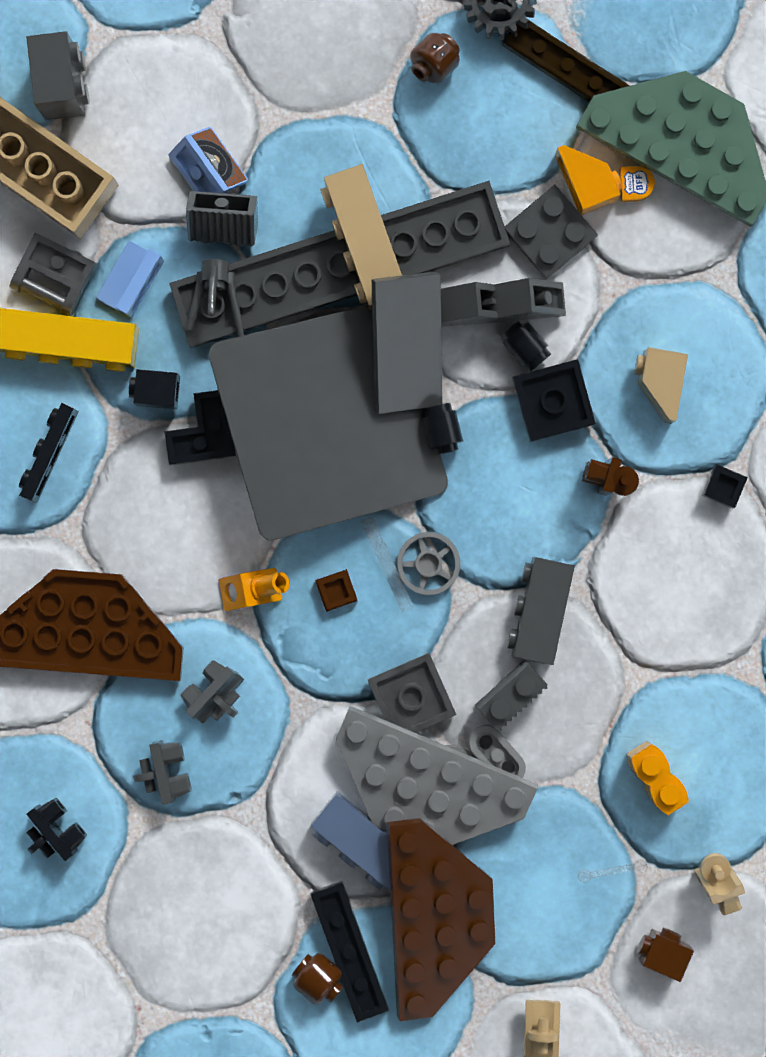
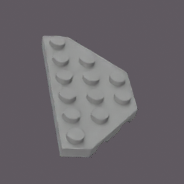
(417, 777)

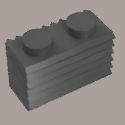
(222, 218)
(511, 695)

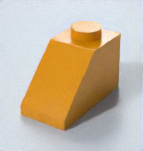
(588, 179)

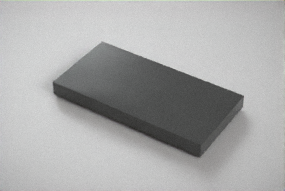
(407, 342)

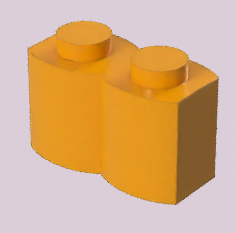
(660, 785)

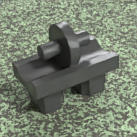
(216, 697)
(168, 786)

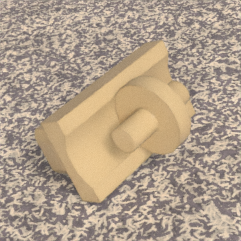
(720, 883)
(542, 1028)

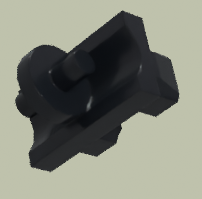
(63, 842)

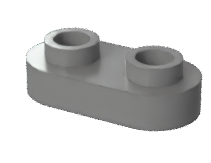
(498, 751)

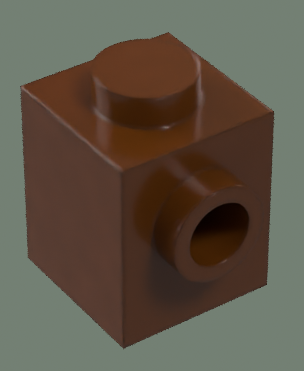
(665, 953)

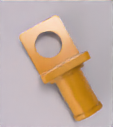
(254, 588)

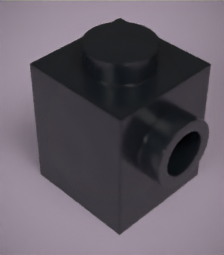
(155, 389)

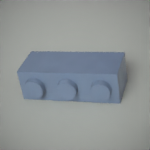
(355, 837)

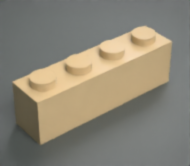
(361, 228)

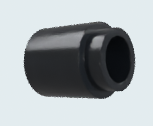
(526, 345)
(442, 428)

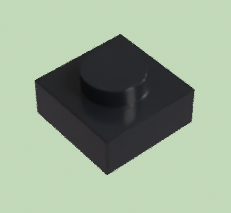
(724, 486)

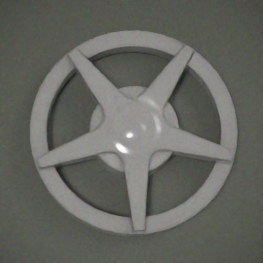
(428, 563)

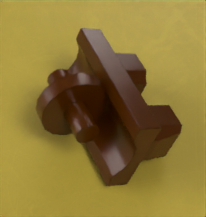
(611, 477)

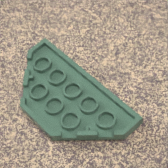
(686, 136)

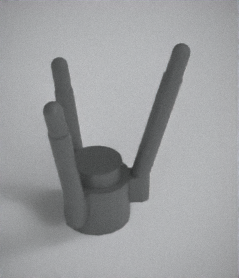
(214, 277)

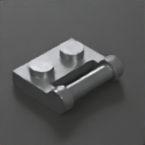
(58, 264)

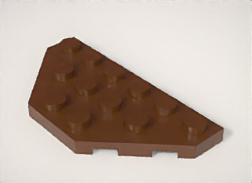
(88, 627)
(438, 917)

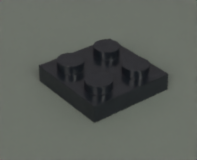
(553, 400)

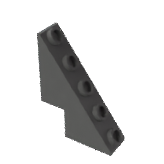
(501, 302)

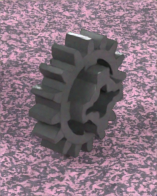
(499, 17)

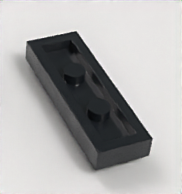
(47, 452)

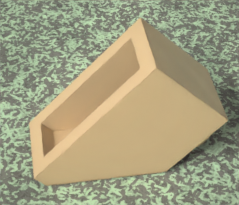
(662, 380)

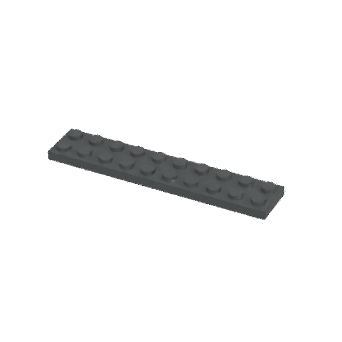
(316, 273)

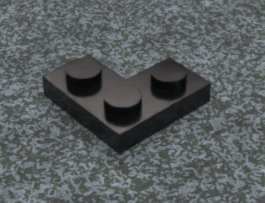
(208, 440)

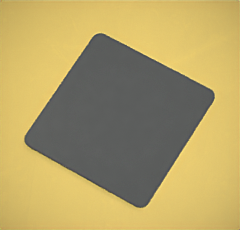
(310, 426)

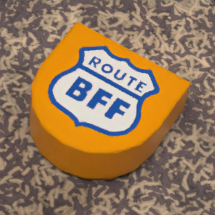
(636, 183)

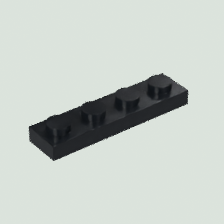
(349, 951)

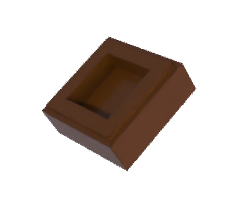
(336, 590)

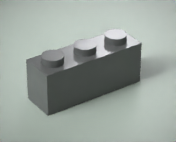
(541, 610)

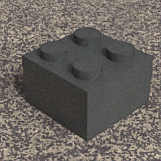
(56, 75)

